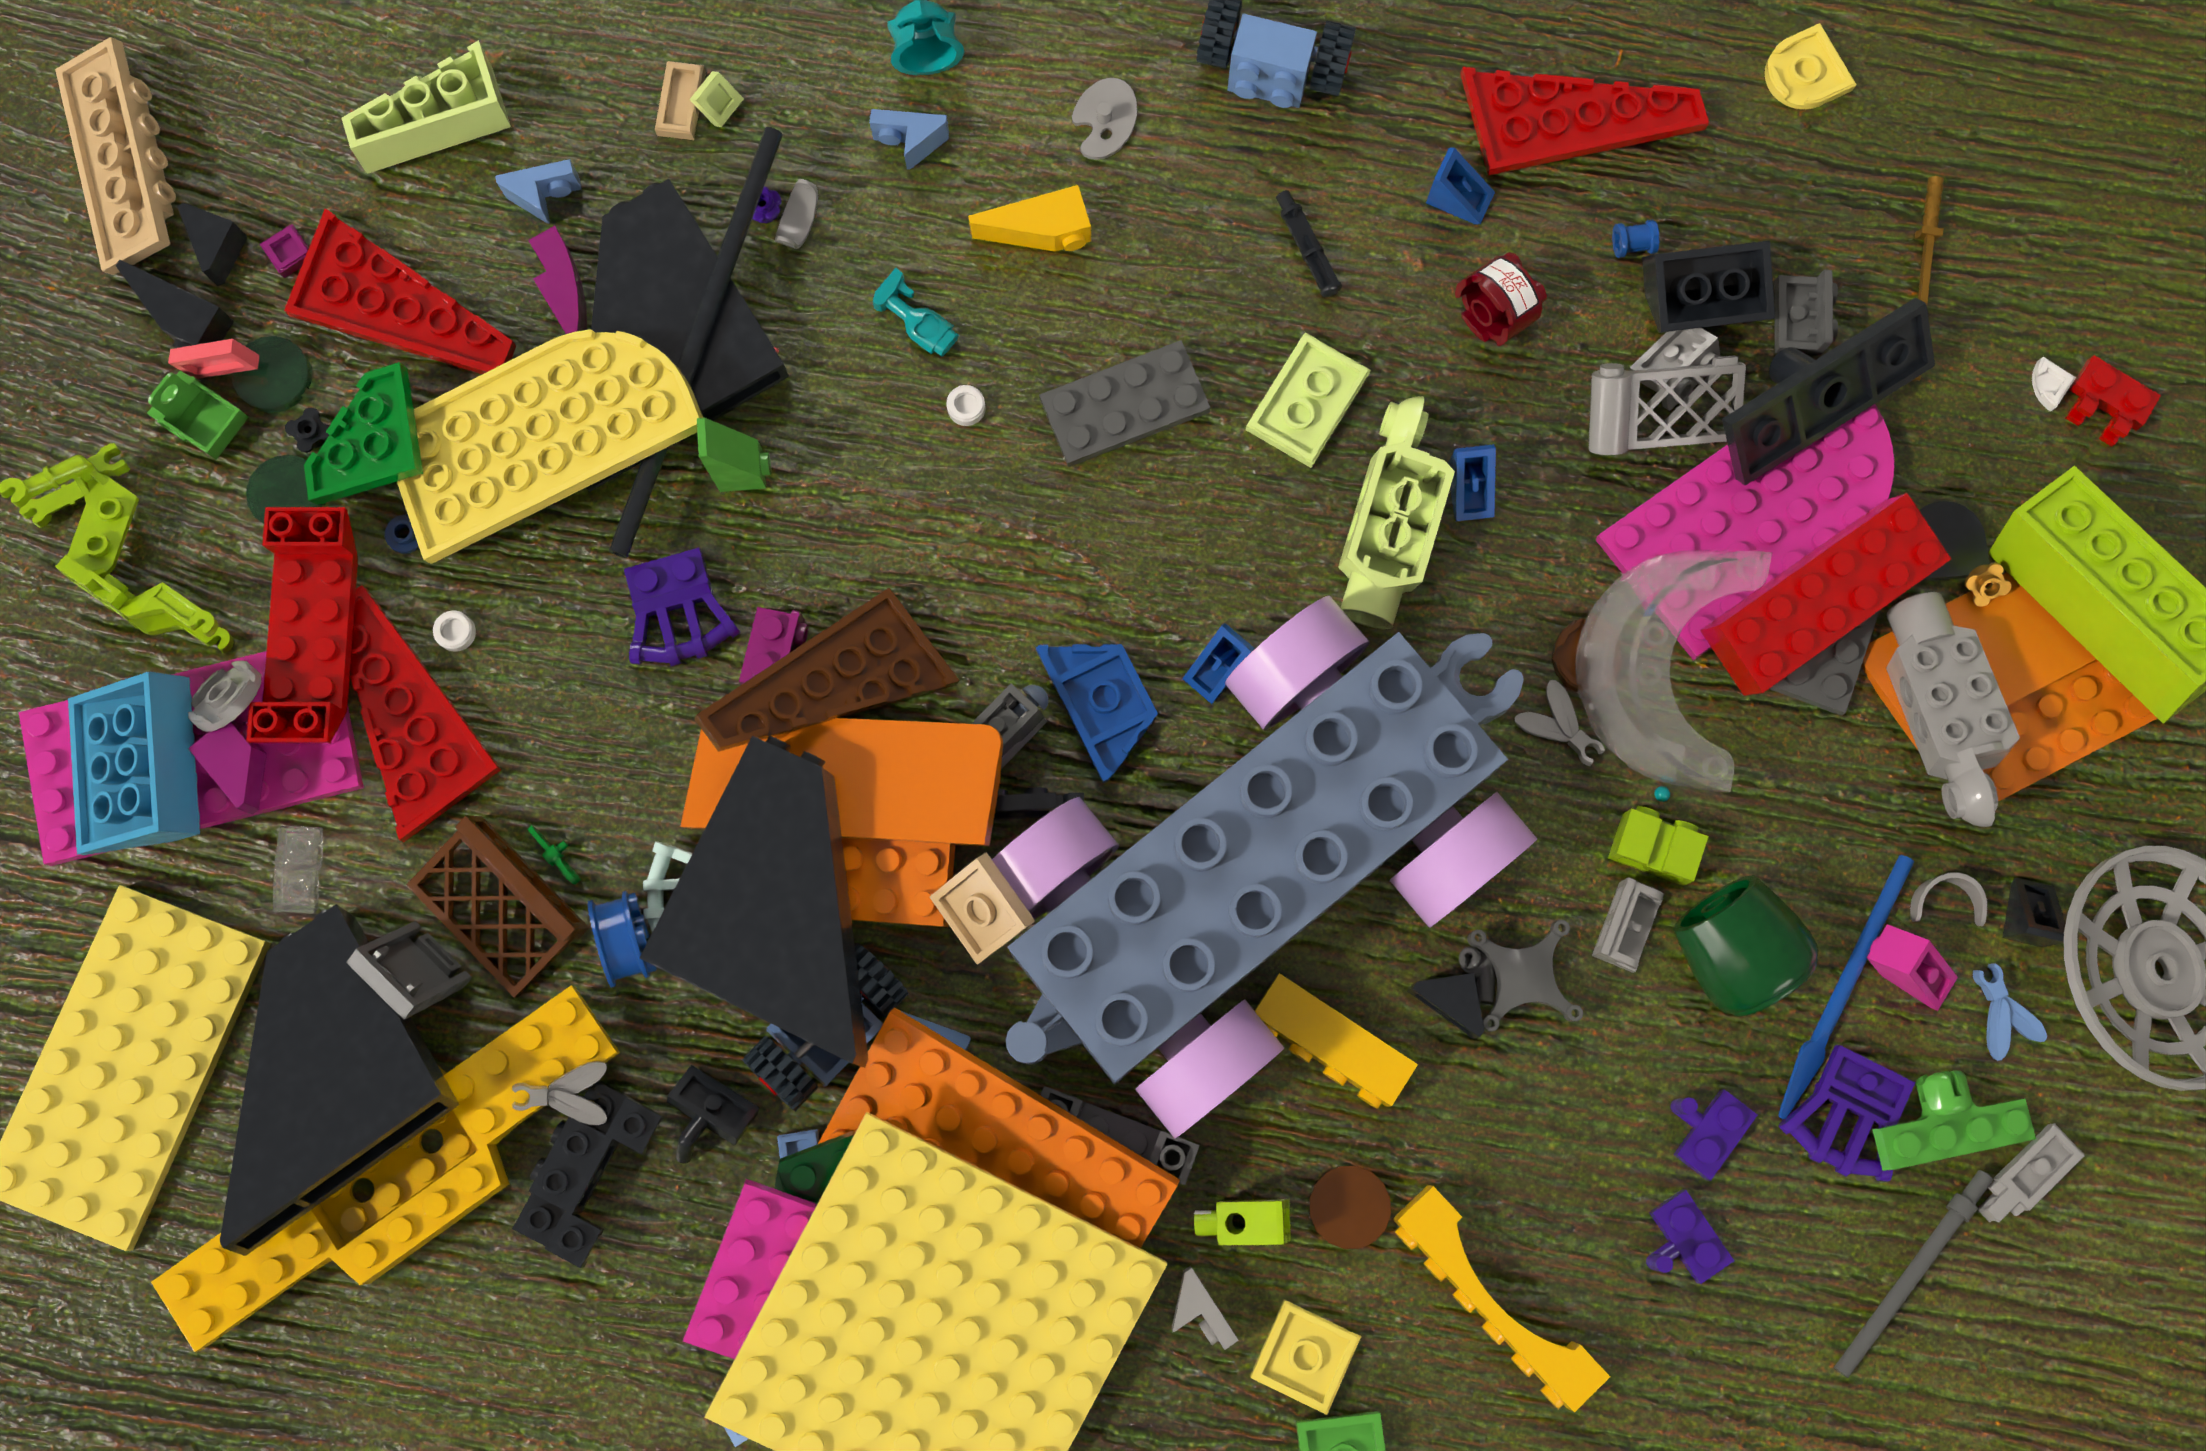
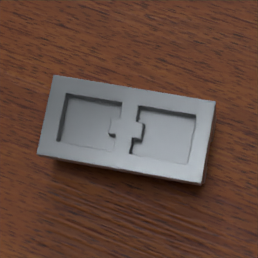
(1628, 924)

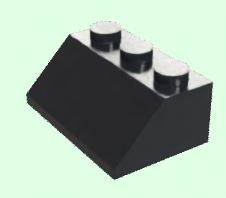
(1710, 286)

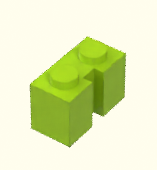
(1658, 847)

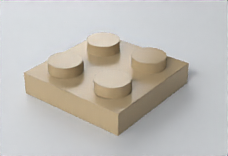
(982, 908)

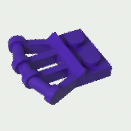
(667, 586)
(1854, 1086)

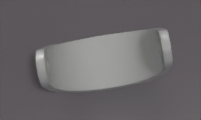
(798, 215)
(1965, 882)

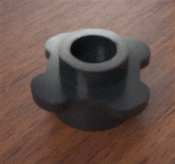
(308, 441)

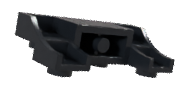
(574, 1168)

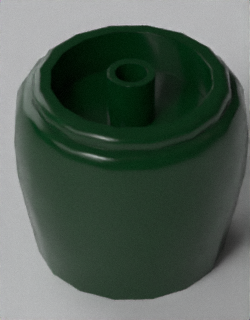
(1746, 947)

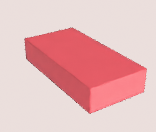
(214, 359)

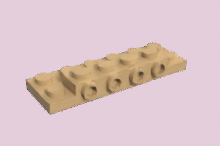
(116, 155)

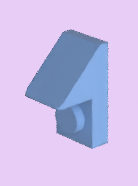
(918, 131)
(531, 186)

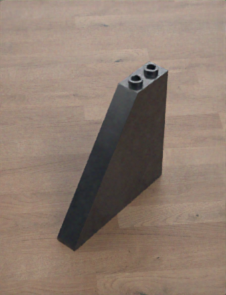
(651, 286)
(769, 904)
(326, 1083)

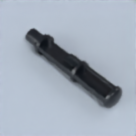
(1308, 245)

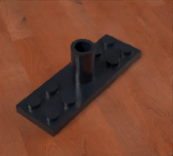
(1827, 392)

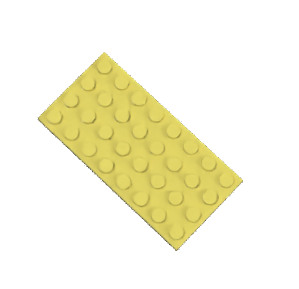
(126, 1067)

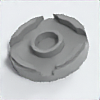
(224, 696)

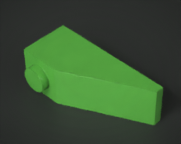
(732, 457)

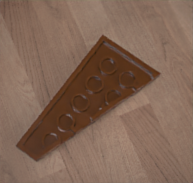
(849, 668)

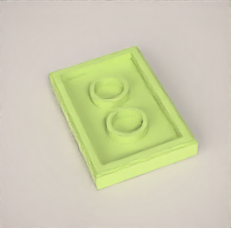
(1308, 400)

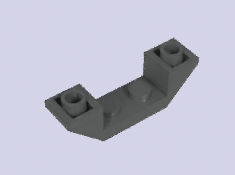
(1157, 1146)

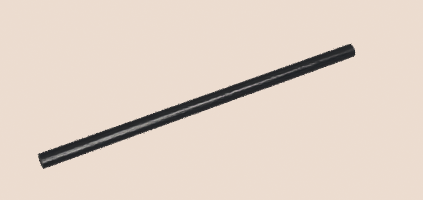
(701, 328)

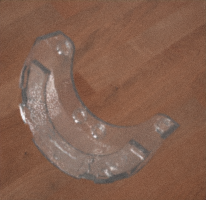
(1628, 655)

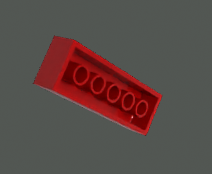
(1825, 595)

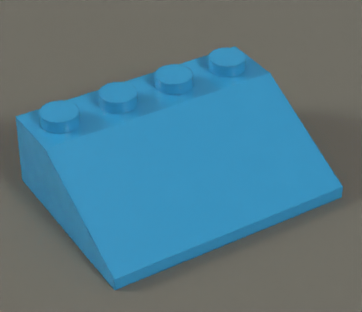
(133, 764)

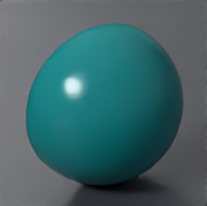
(1662, 793)

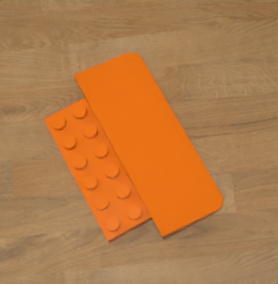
(2050, 682)
(901, 803)

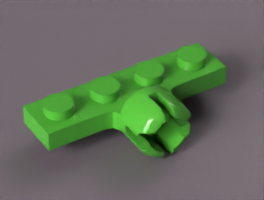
(1951, 1124)

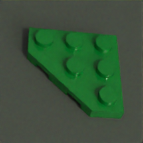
(369, 440)

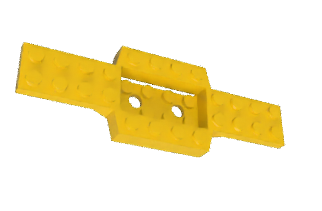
(413, 1189)

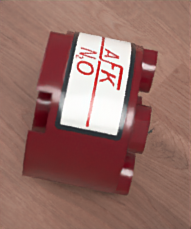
(1500, 299)

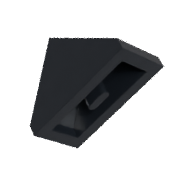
(214, 241)
(2034, 914)
(1454, 1000)

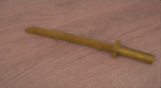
(1929, 233)

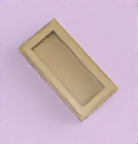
(676, 113)

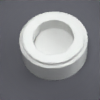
(966, 405)
(454, 631)

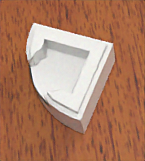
(2050, 383)

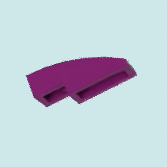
(561, 281)

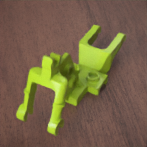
(100, 541)

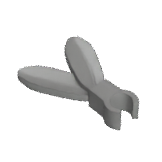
(1562, 727)
(562, 1094)

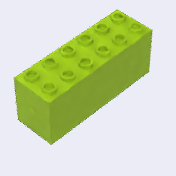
(2111, 590)

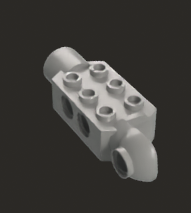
(1950, 704)

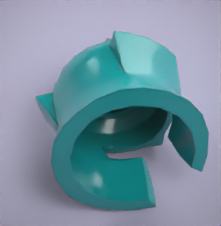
(924, 39)

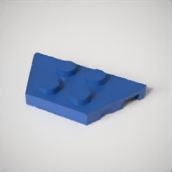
(1101, 700)

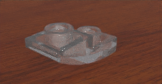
(296, 869)

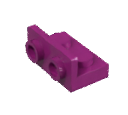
(772, 638)

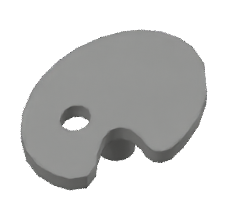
(1106, 106)

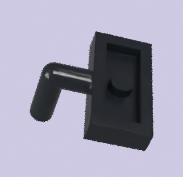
(710, 1107)

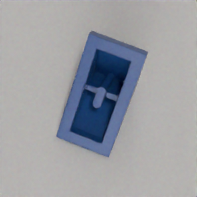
(1460, 189)
(1473, 482)
(1217, 662)

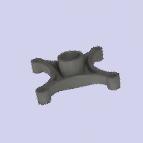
(1525, 975)

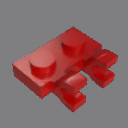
(2115, 394)

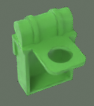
(195, 413)

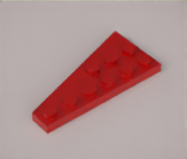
(1565, 117)
(376, 297)
(412, 726)

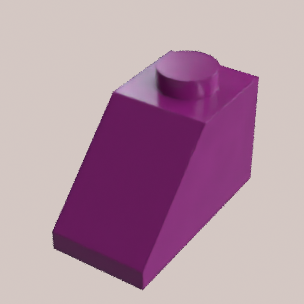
(233, 764)

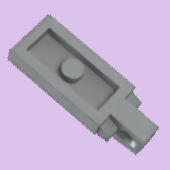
(2031, 1174)

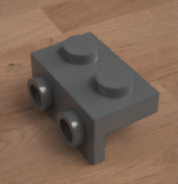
(1805, 312)

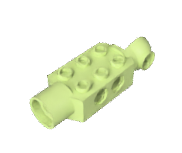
(1394, 519)

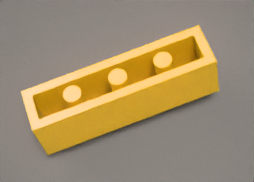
(1334, 1042)

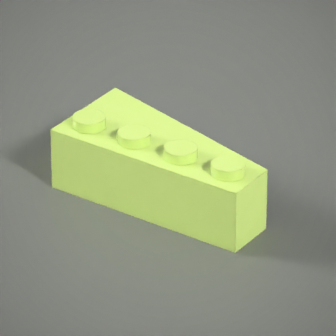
(429, 113)

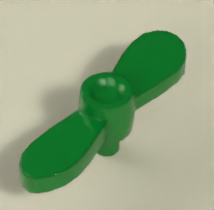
(554, 855)

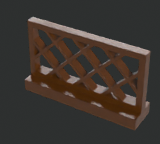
(514, 875)

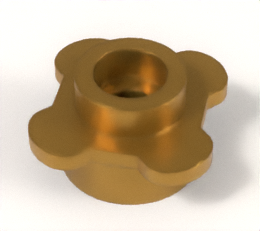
(1981, 577)

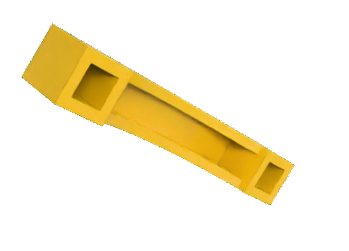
(1566, 1371)

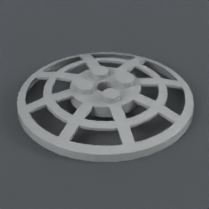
(2134, 963)

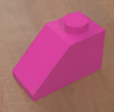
(1912, 965)

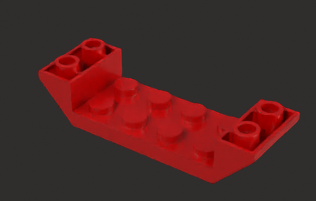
(307, 626)

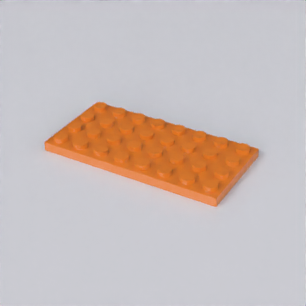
(1002, 1128)

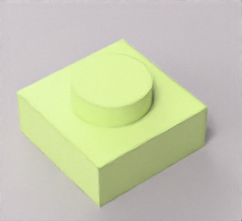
(716, 99)

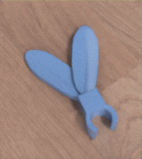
(2005, 1013)

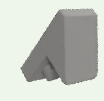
(1195, 1300)

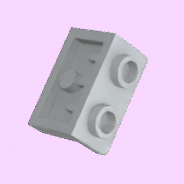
(1678, 349)

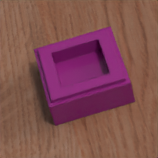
(286, 250)

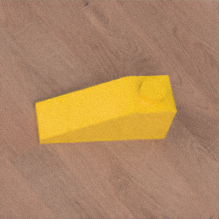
(1042, 222)

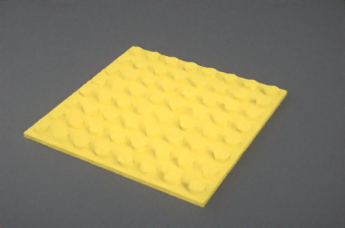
(934, 1313)

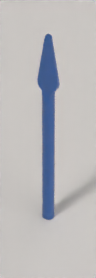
(1813, 1051)

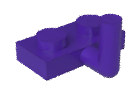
(1713, 1132)
(1689, 1238)

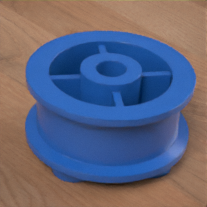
(620, 937)

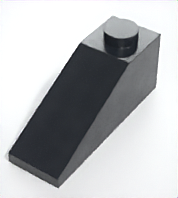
(176, 311)

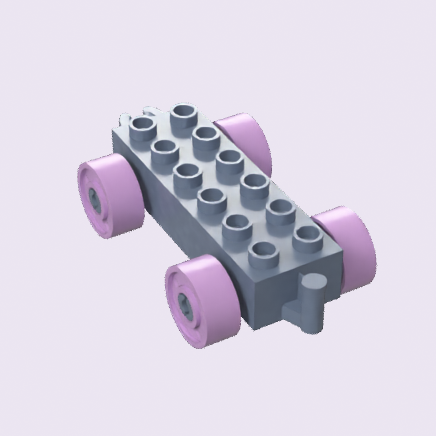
(1259, 857)

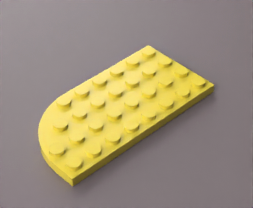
(540, 434)

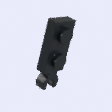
(1034, 803)

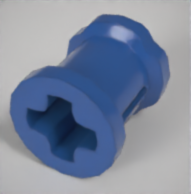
(1635, 238)

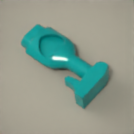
(921, 324)

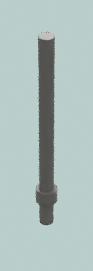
(1960, 1209)

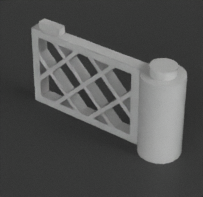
(1617, 400)

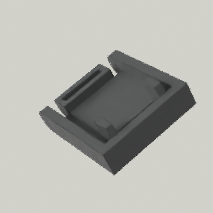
(406, 972)

